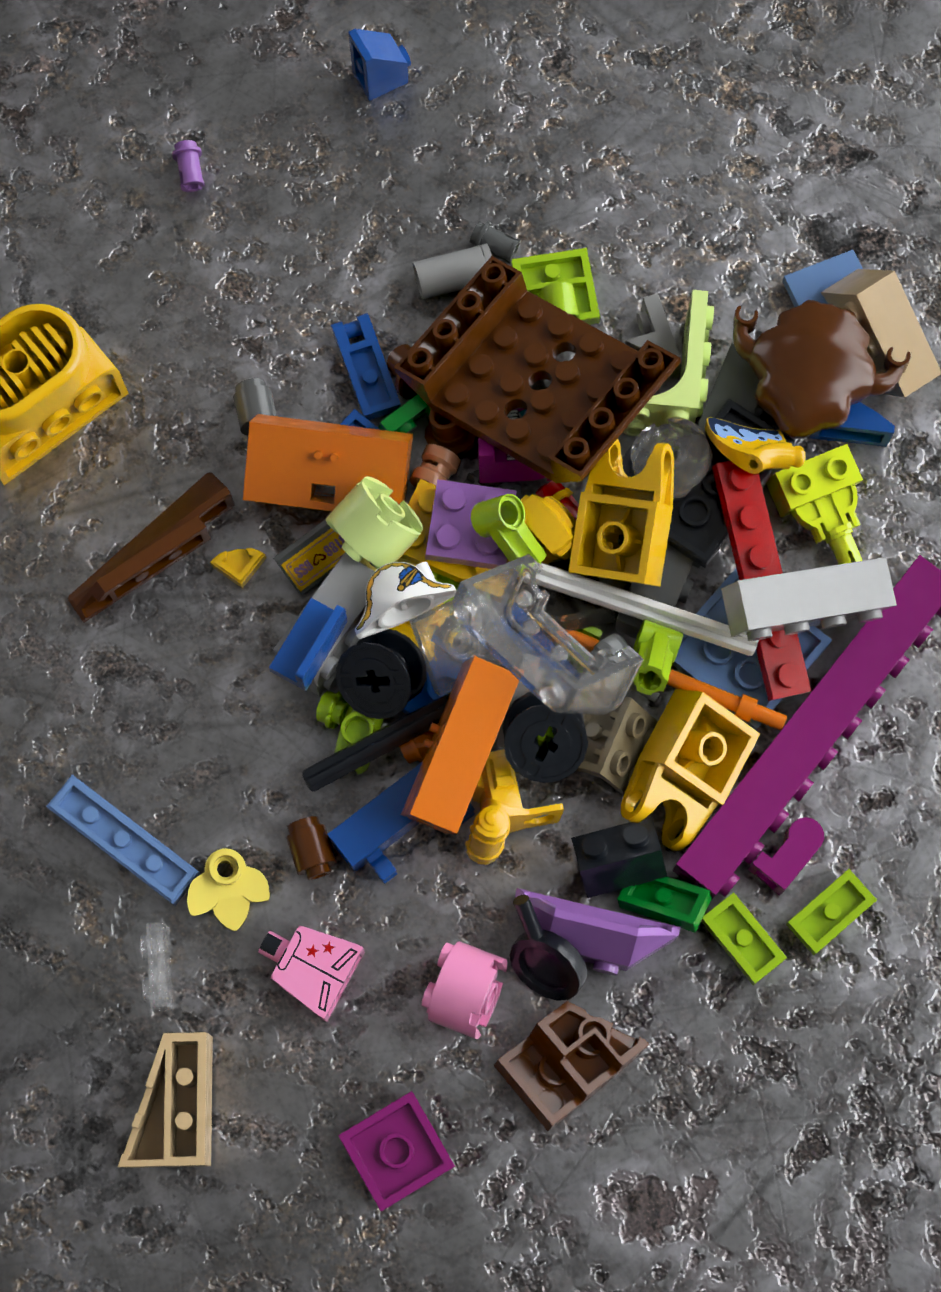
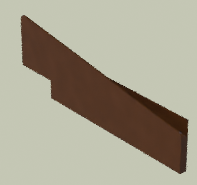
(155, 548)

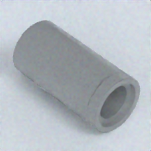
(449, 271)

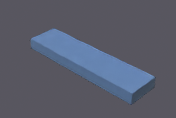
(123, 840)

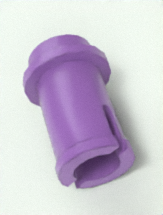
(187, 158)

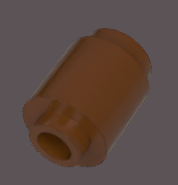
(310, 847)

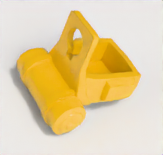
(501, 810)

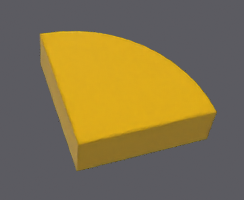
(239, 564)

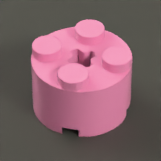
(464, 989)

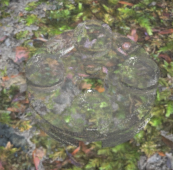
(692, 448)

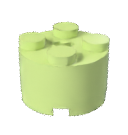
(374, 523)

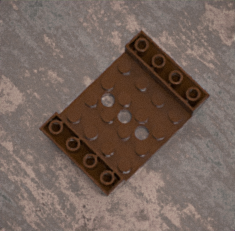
(501, 341)

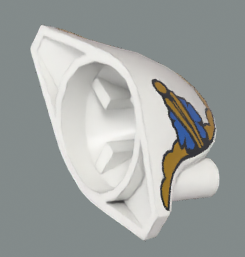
(400, 594)

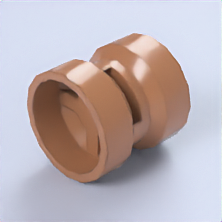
(436, 464)

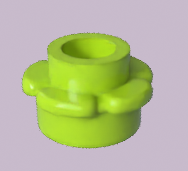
(331, 709)

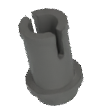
(498, 242)

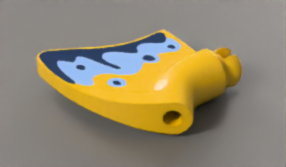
(752, 447)

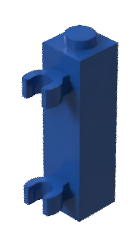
(377, 827)

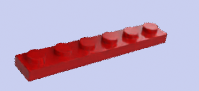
(755, 557)

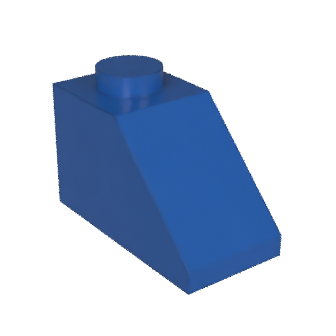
(378, 62)

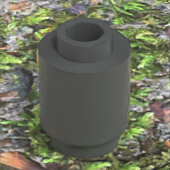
(250, 399)

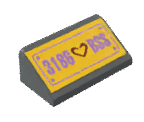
(311, 557)

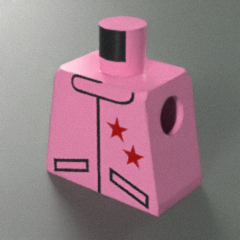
(312, 967)

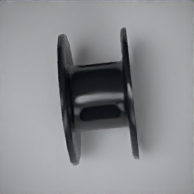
(381, 674)
(557, 755)

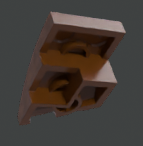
(566, 1062)

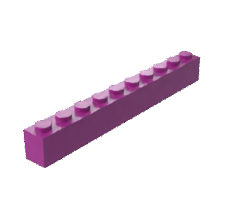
(811, 732)

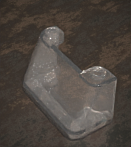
(509, 619)

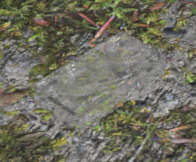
(156, 949)

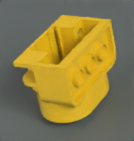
(49, 384)

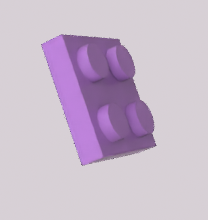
(451, 530)

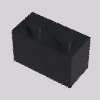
(619, 857)

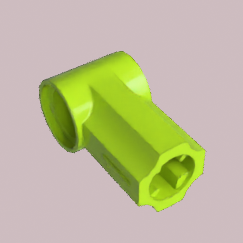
(504, 522)
(659, 649)

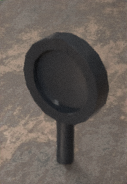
(545, 959)

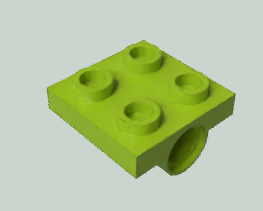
(563, 281)

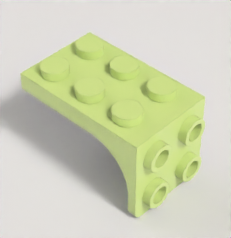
(690, 393)

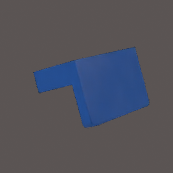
(309, 643)

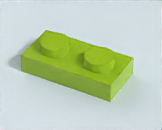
(831, 912)
(743, 938)

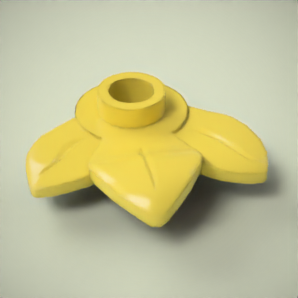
(229, 895)

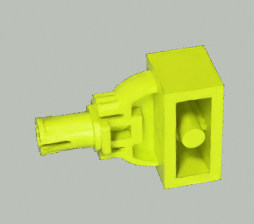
(822, 499)

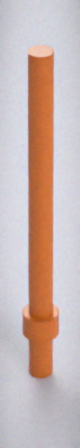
(744, 706)

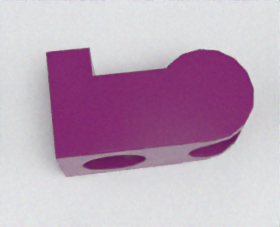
(800, 844)

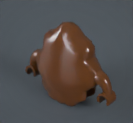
(813, 366)

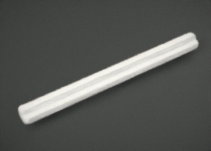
(643, 608)

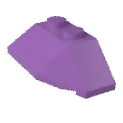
(601, 935)

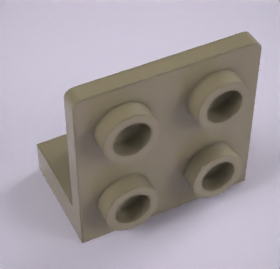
(616, 743)

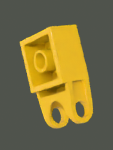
(625, 506)
(688, 765)

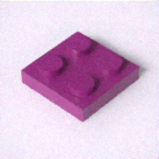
(396, 1151)

